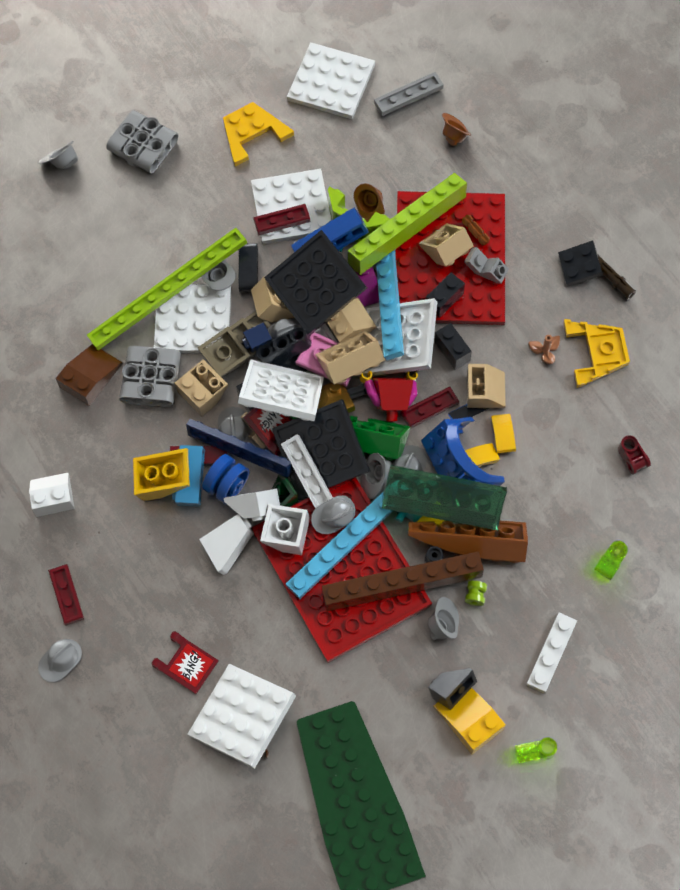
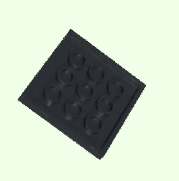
(315, 282)
(330, 443)

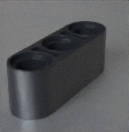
(248, 267)
(284, 346)

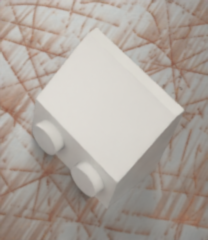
(51, 495)
(253, 504)
(285, 528)

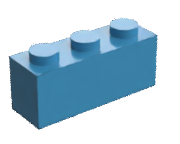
(192, 495)

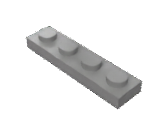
(408, 94)

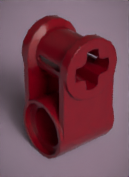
(634, 458)

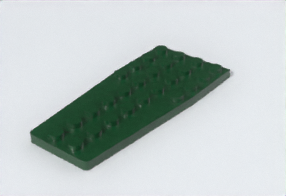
(356, 803)

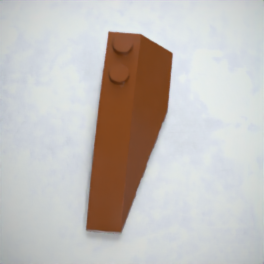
(504, 544)

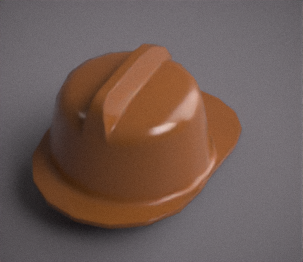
(454, 130)
(368, 201)

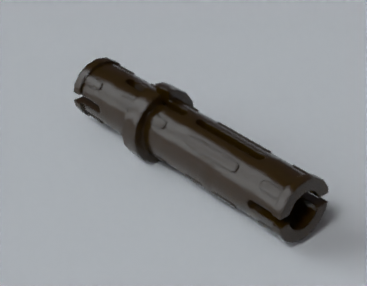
(618, 281)

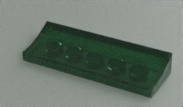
(443, 497)

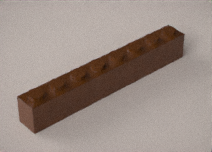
(402, 581)

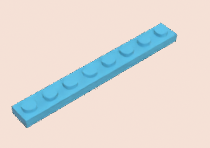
(389, 307)
(338, 548)

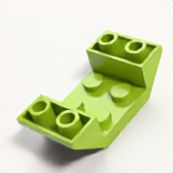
(336, 204)

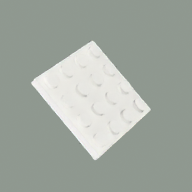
(331, 80)
(289, 191)
(192, 318)
(418, 331)
(281, 390)
(241, 715)

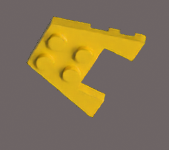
(248, 124)
(605, 346)

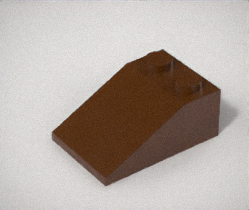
(88, 374)

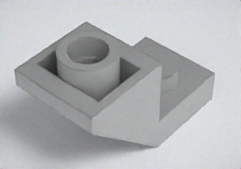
(489, 268)

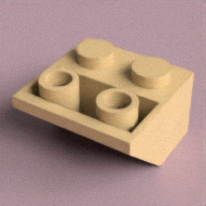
(268, 303)
(201, 387)
(485, 387)

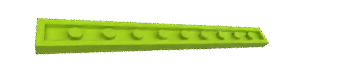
(167, 288)

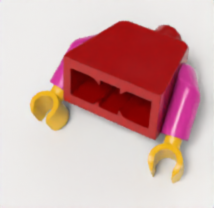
(391, 393)

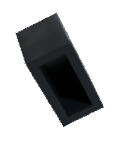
(447, 293)
(452, 346)

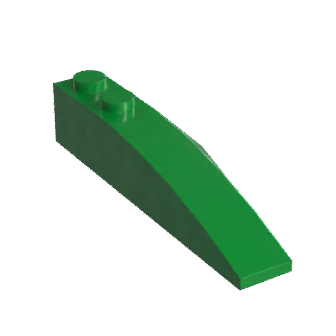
(380, 437)

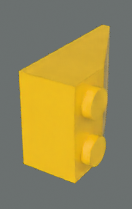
(161, 474)
(472, 720)

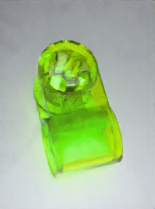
(610, 561)

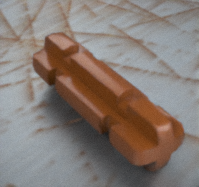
(476, 230)

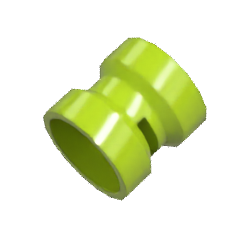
(476, 593)

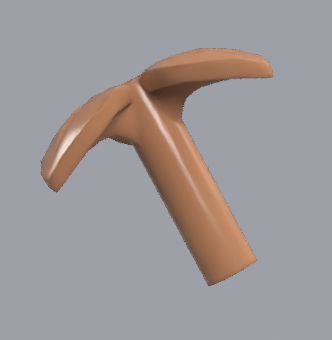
(550, 344)

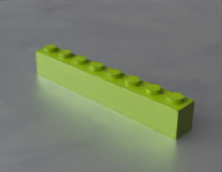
(407, 223)

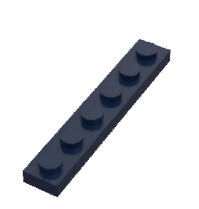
(239, 448)

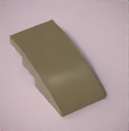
(226, 350)

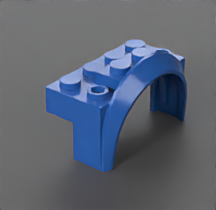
(449, 455)

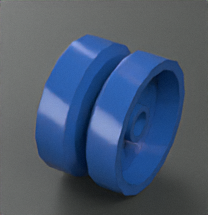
(225, 478)

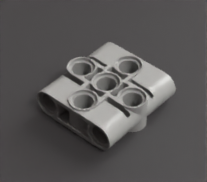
(143, 152)
(138, 362)

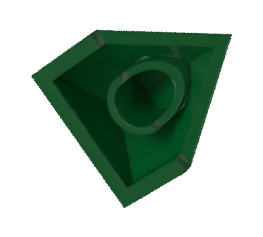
(286, 493)

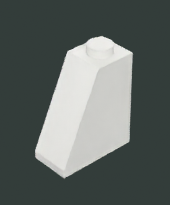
(227, 542)

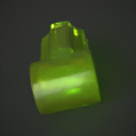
(533, 750)

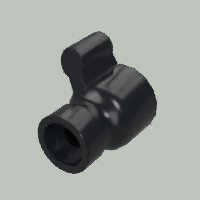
(433, 554)

